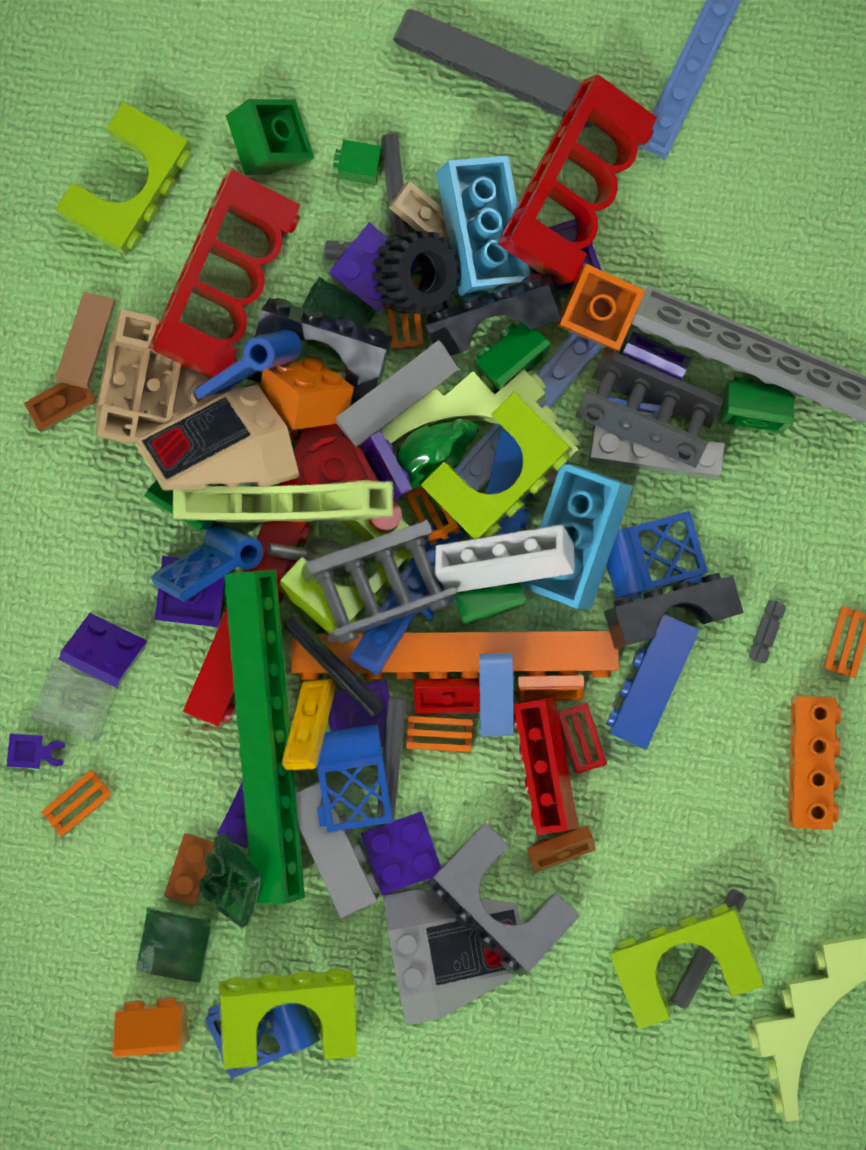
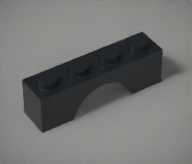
(531, 301)
(638, 620)

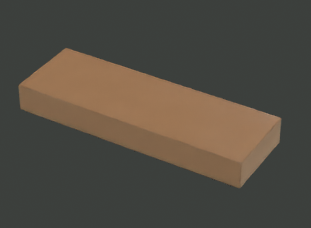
(85, 340)

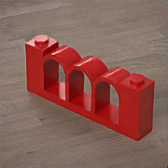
(628, 127)
(256, 205)

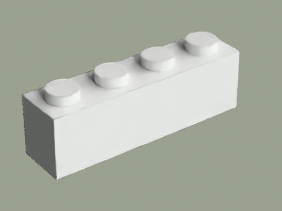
(505, 559)

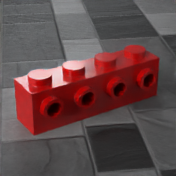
(545, 766)

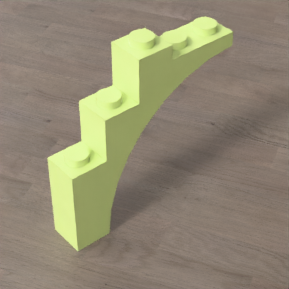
(474, 402)
(285, 503)
(808, 1001)

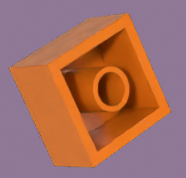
(600, 307)
(306, 393)

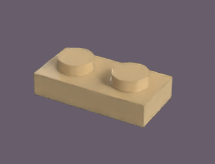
(419, 210)

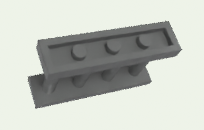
(658, 389)
(354, 560)

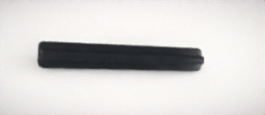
(334, 666)

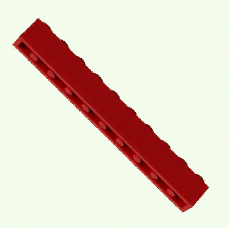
(214, 687)

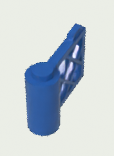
(259, 354)
(222, 549)
(628, 565)
(348, 750)
(289, 1024)

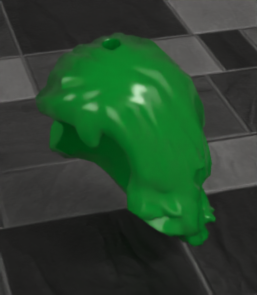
(433, 446)

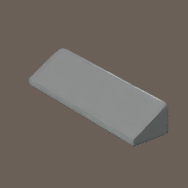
(396, 394)

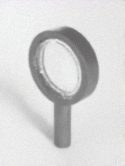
(313, 550)

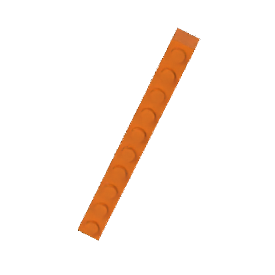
(459, 653)

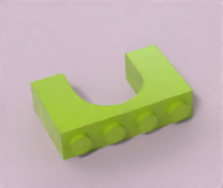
(122, 222)
(541, 453)
(310, 595)
(718, 932)
(248, 1000)

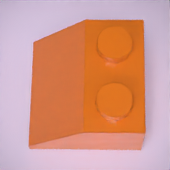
(150, 1028)

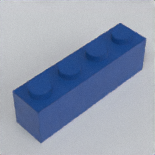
(504, 473)
(652, 683)

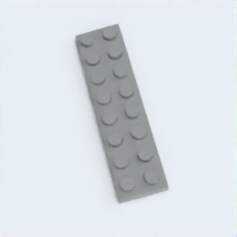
(752, 352)

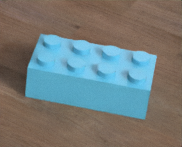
(476, 209)
(591, 513)

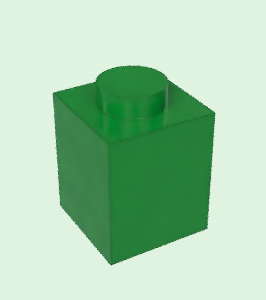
(358, 162)

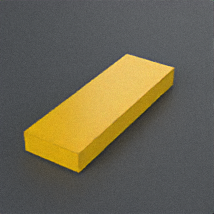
(309, 724)

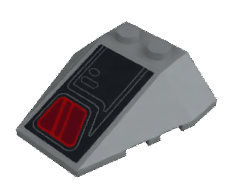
(439, 959)

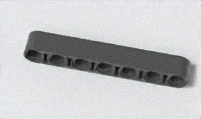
(486, 63)

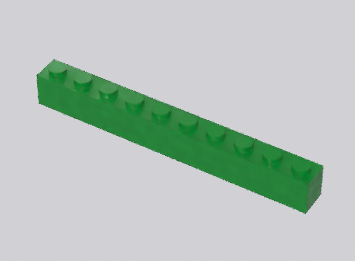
(264, 734)

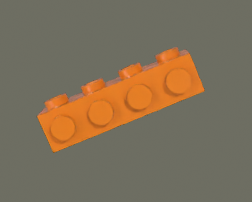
(813, 763)

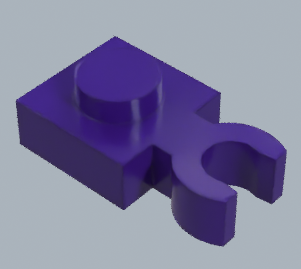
(27, 751)

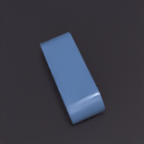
(496, 694)

